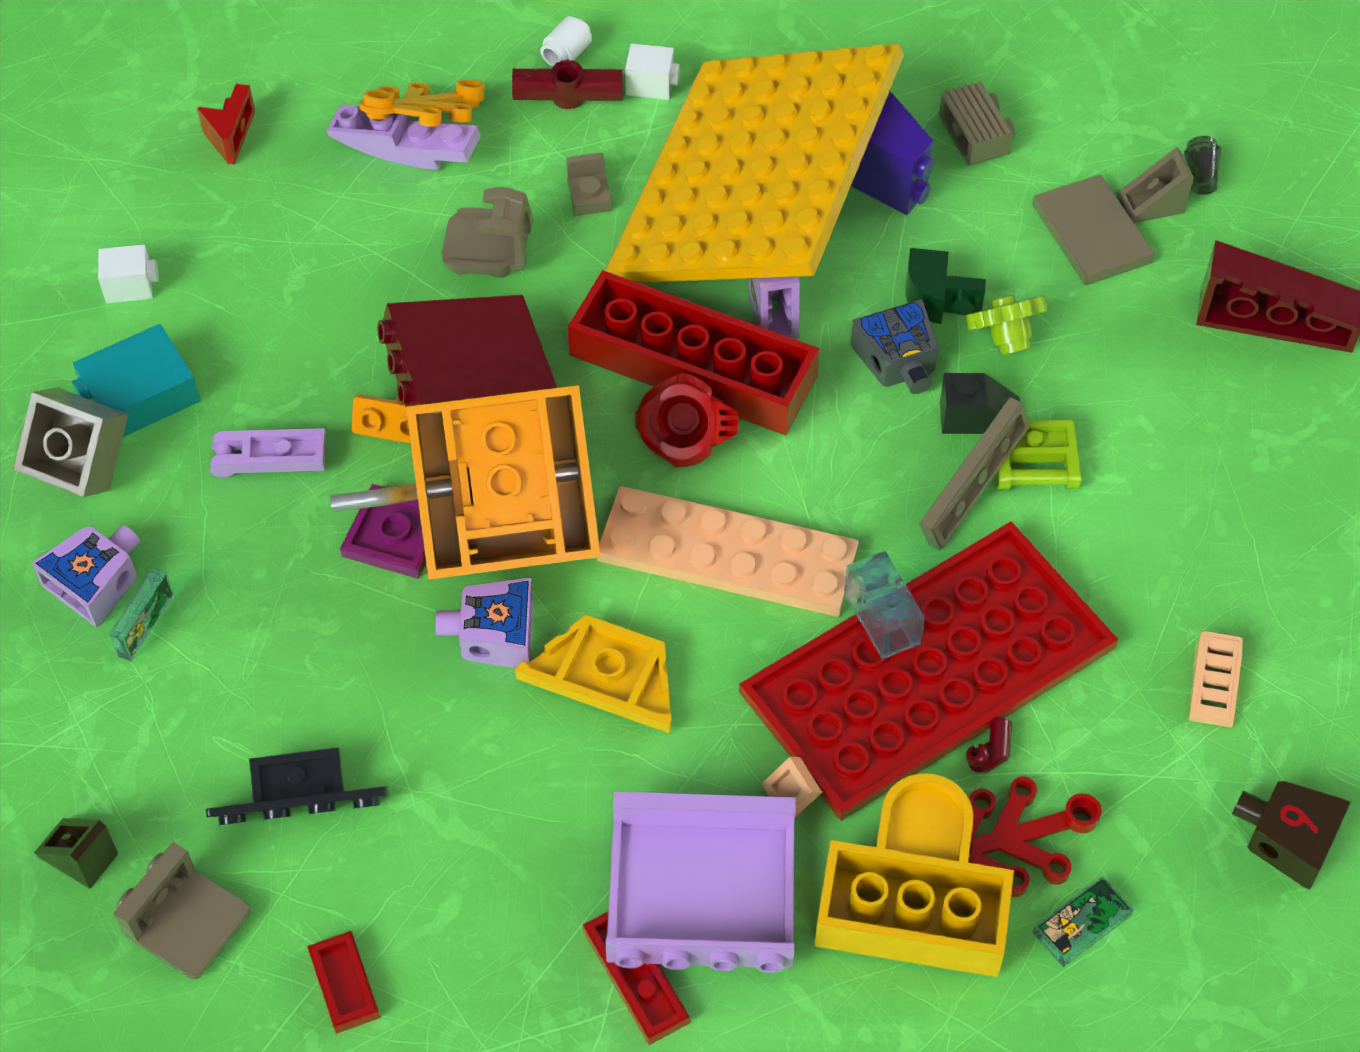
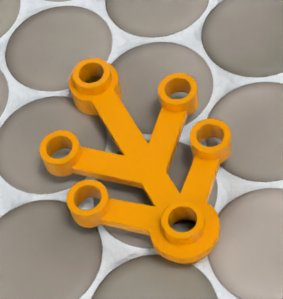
(419, 103)

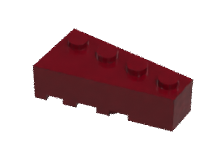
(1276, 301)

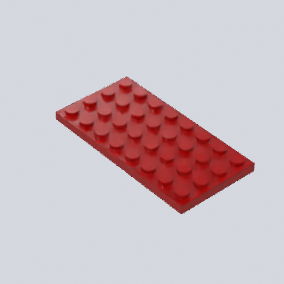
(991, 642)

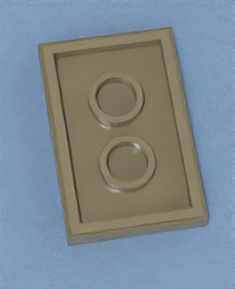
(1093, 229)

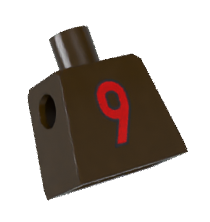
(1293, 828)

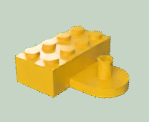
(915, 889)

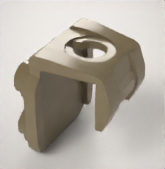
(489, 238)

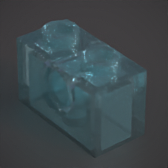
(884, 604)

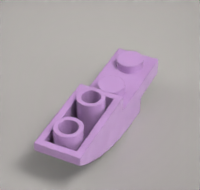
(402, 139)

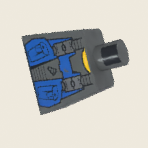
(897, 345)

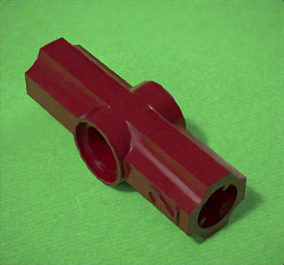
(567, 84)

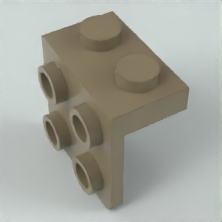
(180, 913)

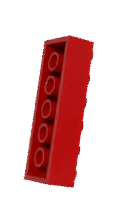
(662, 335)

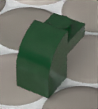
(939, 292)

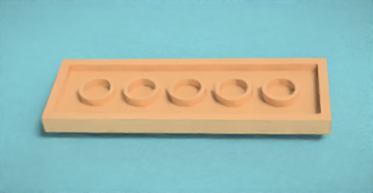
(727, 550)

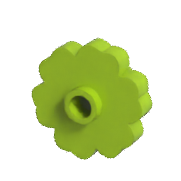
(1008, 321)

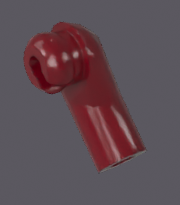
(995, 751)

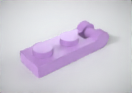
(268, 451)

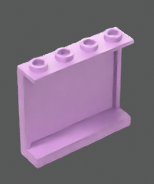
(701, 881)

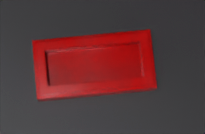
(343, 982)

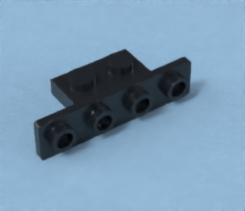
(296, 781)

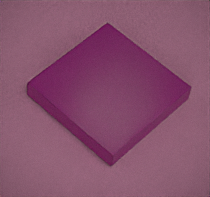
(387, 538)

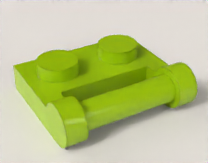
(1043, 443)

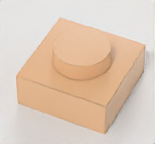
(793, 780)

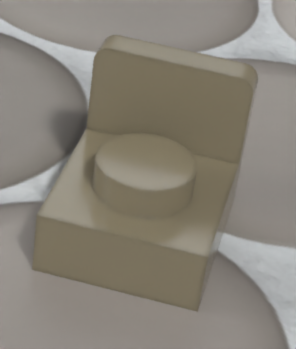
(588, 184)

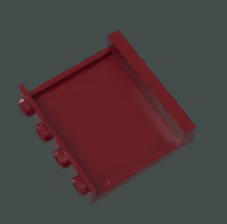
(463, 349)

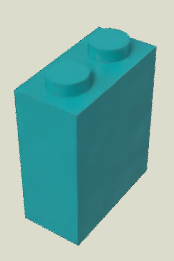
(138, 378)

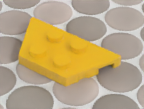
(606, 670)

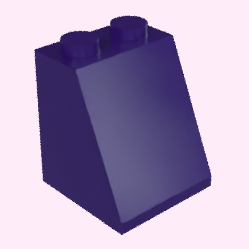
(896, 159)

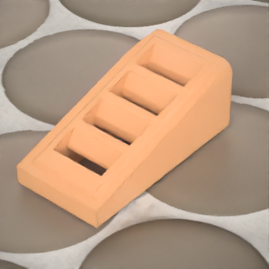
(1217, 652)

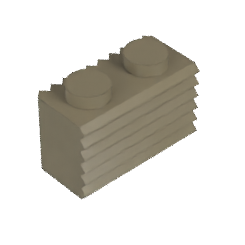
(976, 123)

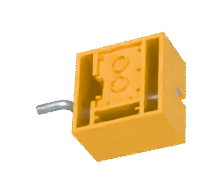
(497, 482)

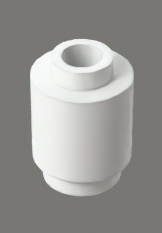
(566, 41)

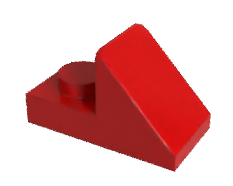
(229, 126)

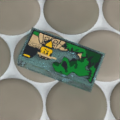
(141, 614)
(1083, 921)

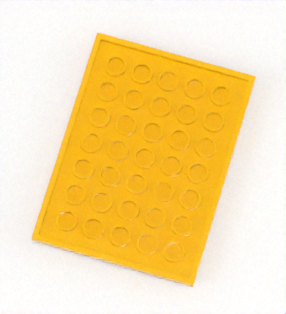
(757, 166)

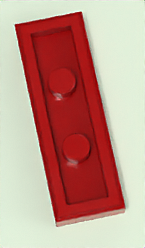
(642, 988)

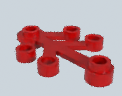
(1012, 838)

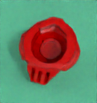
(684, 420)

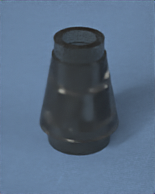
(1203, 160)

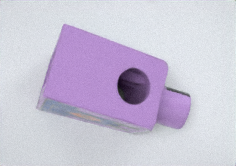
(89, 571)
(492, 622)

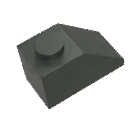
(971, 402)

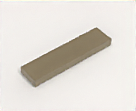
(975, 474)

